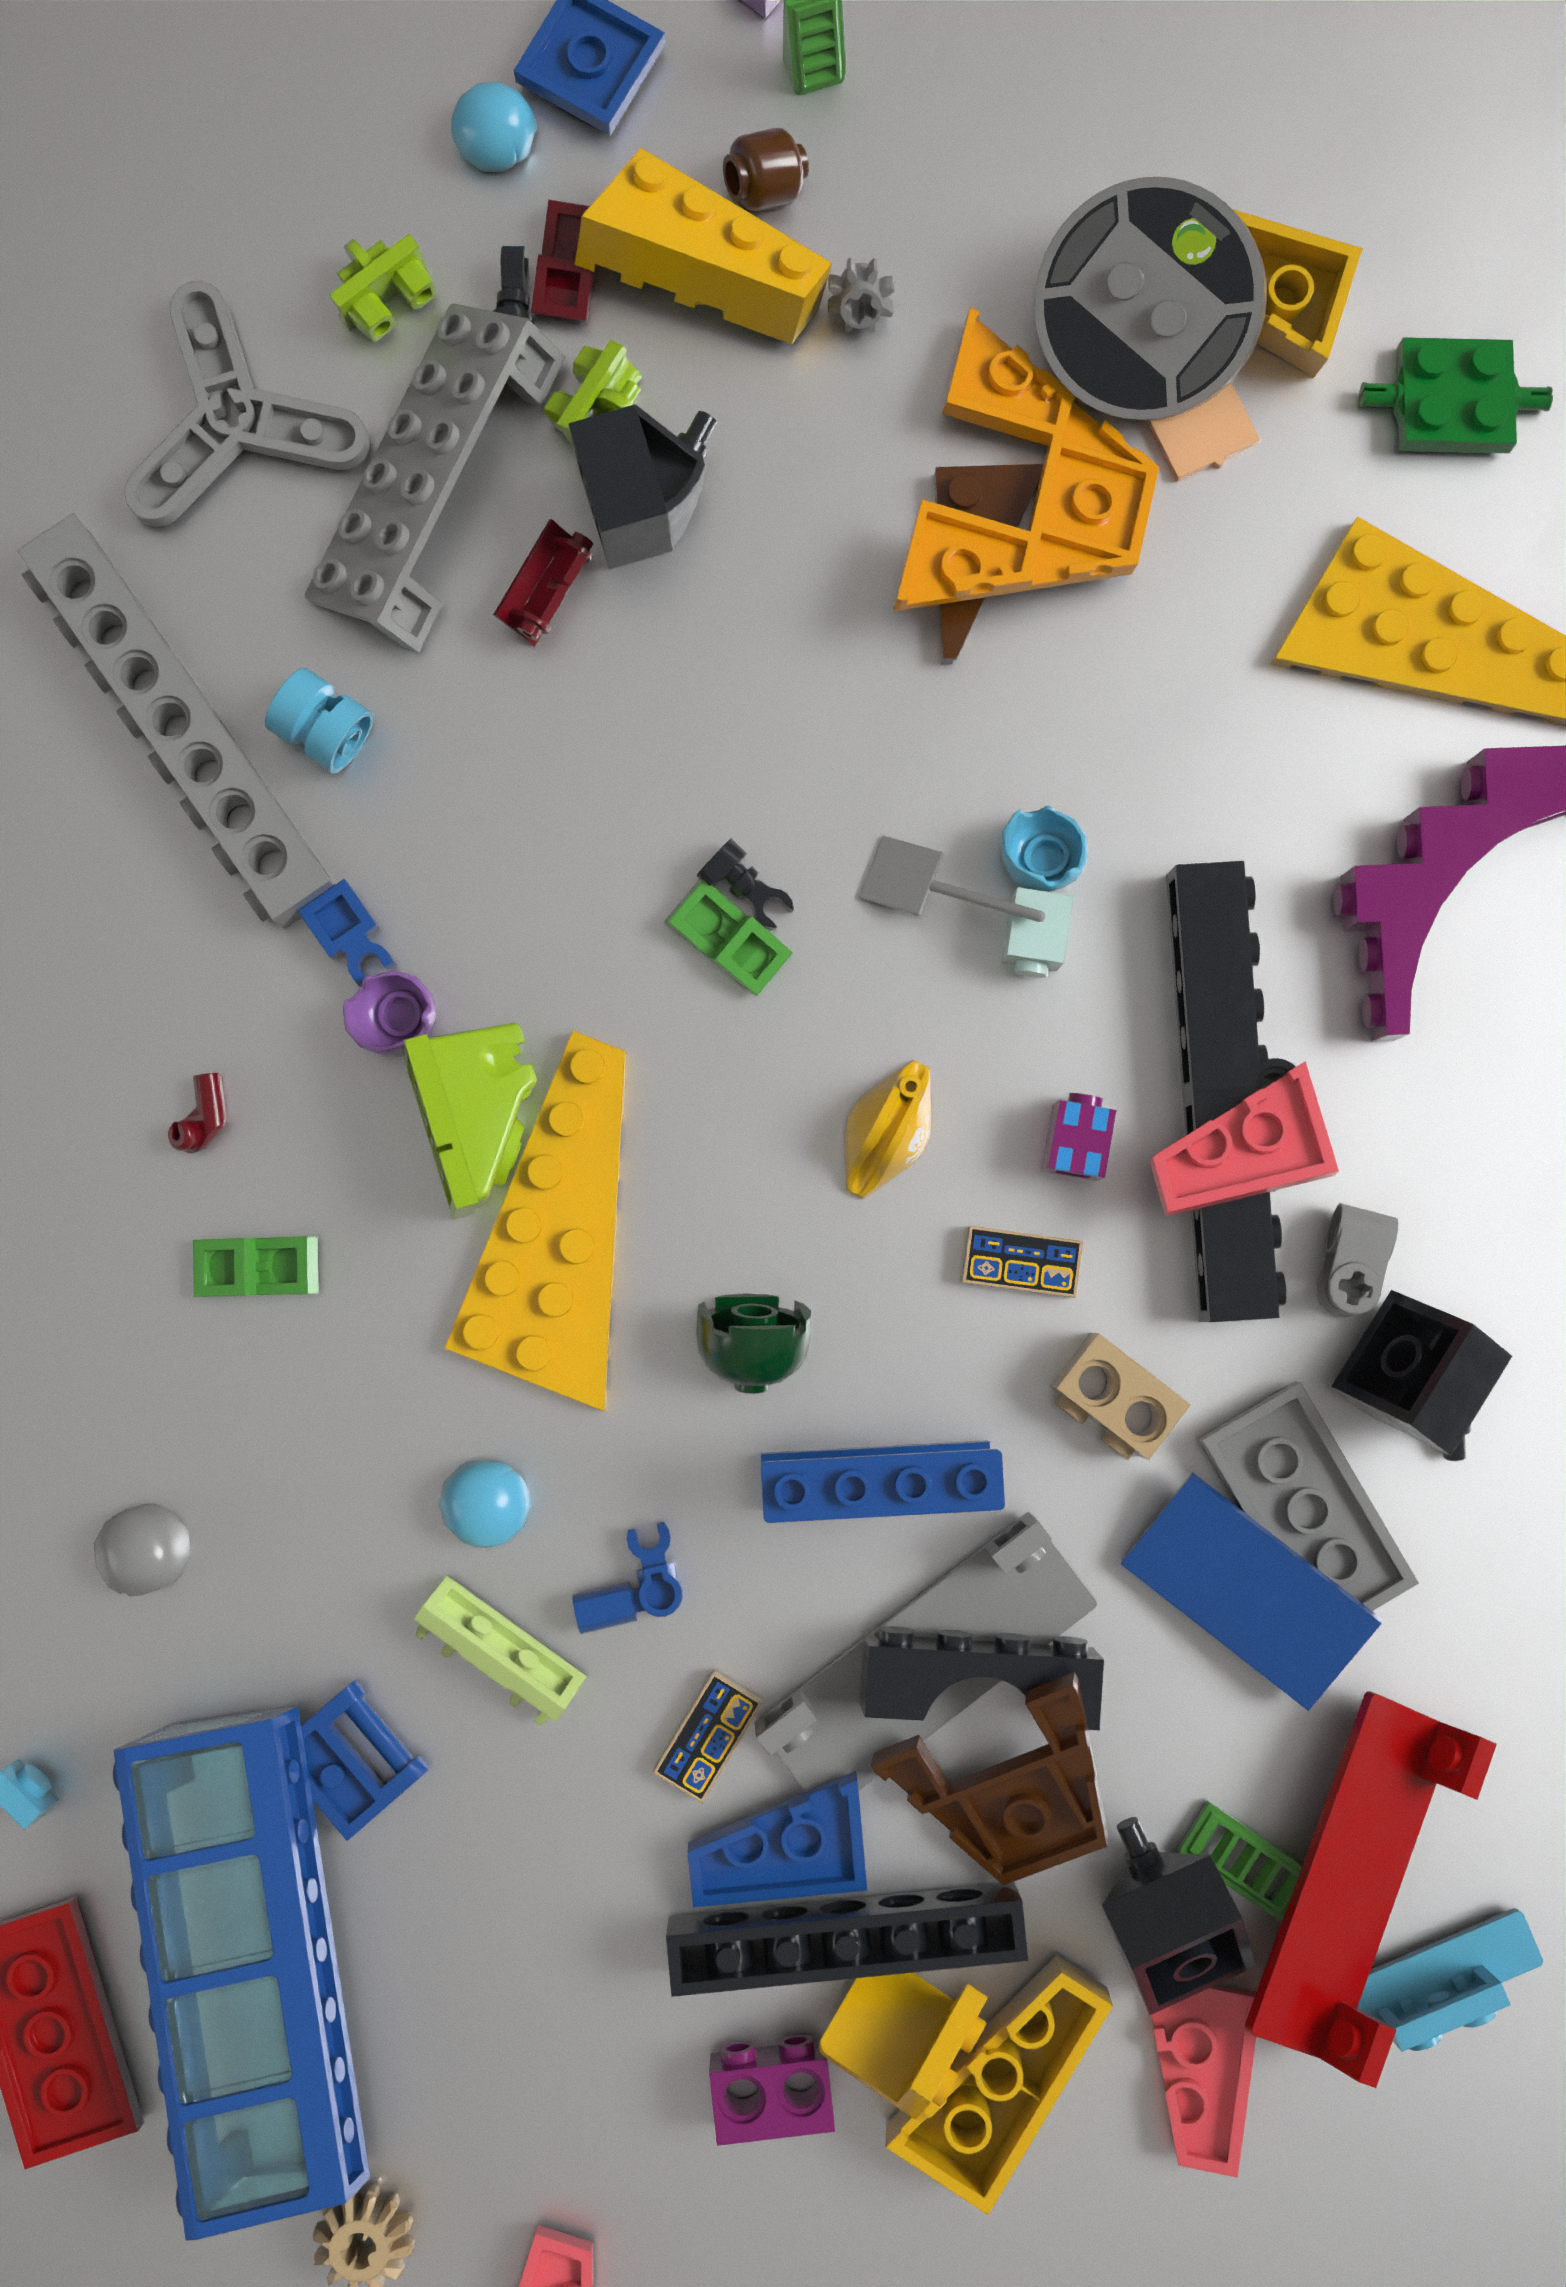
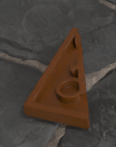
(991, 493)

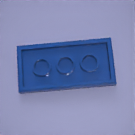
(1251, 1591)

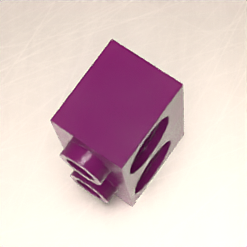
(774, 2108)

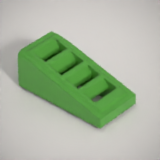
(813, 44)
(1202, 1830)

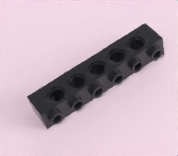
(845, 1939)

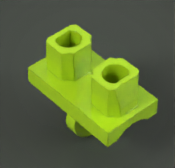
(377, 278)
(606, 385)

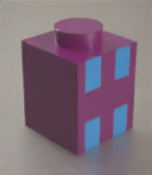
(1079, 1137)

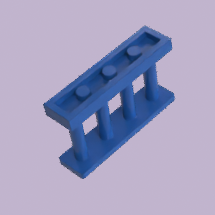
(881, 1481)

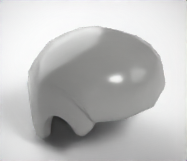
(142, 1550)

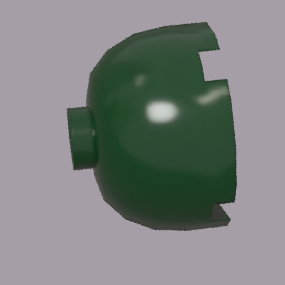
(753, 1339)

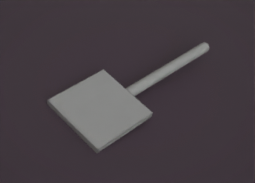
(906, 874)

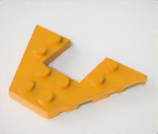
(1087, 502)

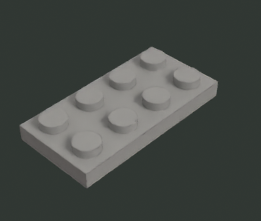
(1304, 1492)

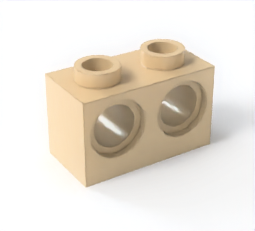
(1125, 1386)

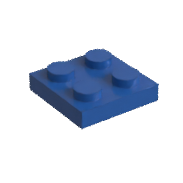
(590, 59)

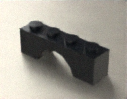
(909, 1672)

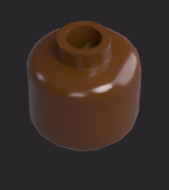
(765, 169)

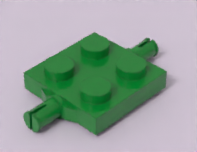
(1456, 395)

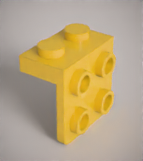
(903, 2037)

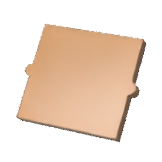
(1205, 434)

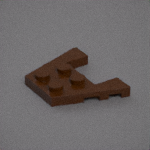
(1020, 1811)

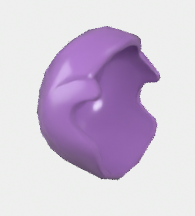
(389, 1011)

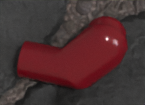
(205, 1120)

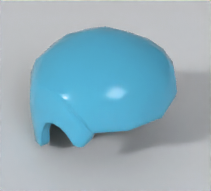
(493, 126)
(1043, 849)
(484, 1503)

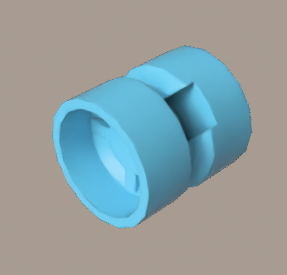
(311, 715)

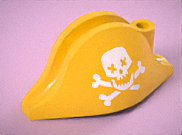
(888, 1129)

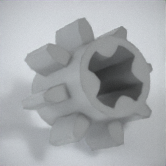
(860, 295)

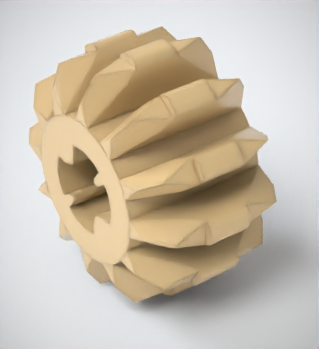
(353, 2258)

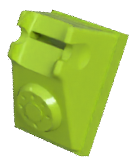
(469, 1107)

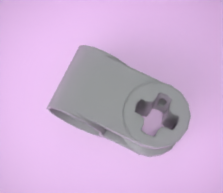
(1358, 1250)

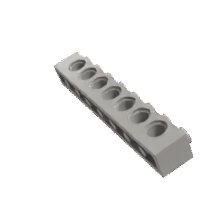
(72, 554)

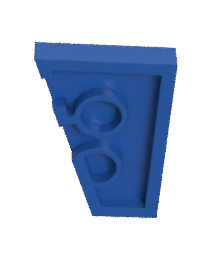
(784, 1851)

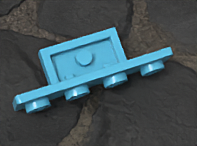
(1451, 1981)

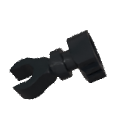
(514, 282)
(727, 865)

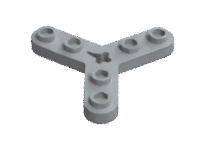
(206, 446)

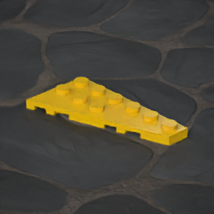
(1425, 631)
(549, 1263)

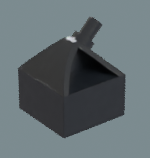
(640, 479)
(1423, 1372)
(1174, 1922)

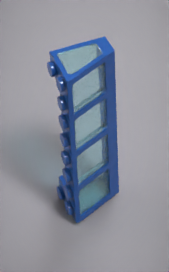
(241, 1970)

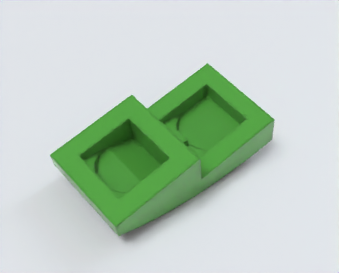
(728, 937)
(255, 1266)

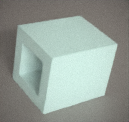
(1038, 945)

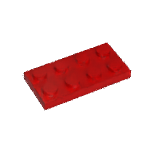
(59, 2040)

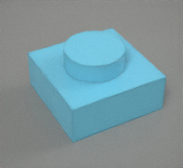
(25, 1793)

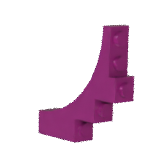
(1399, 902)

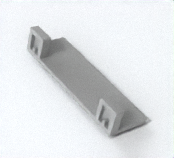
(419, 463)
(1004, 1587)

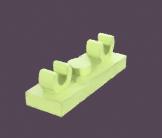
(499, 1650)

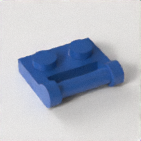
(338, 1775)

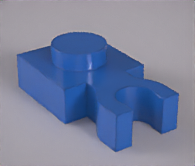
(343, 926)

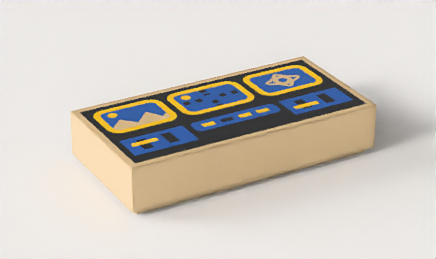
(1022, 1261)
(708, 1736)

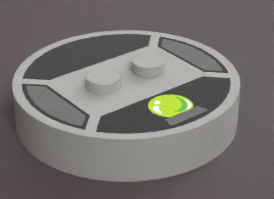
(1150, 298)

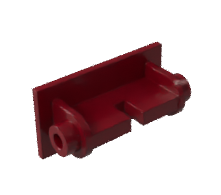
(543, 581)

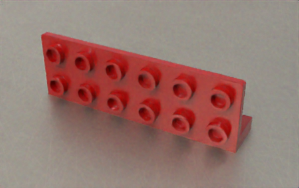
(1353, 1881)

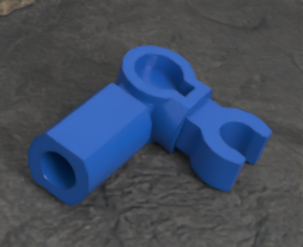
(618, 1604)

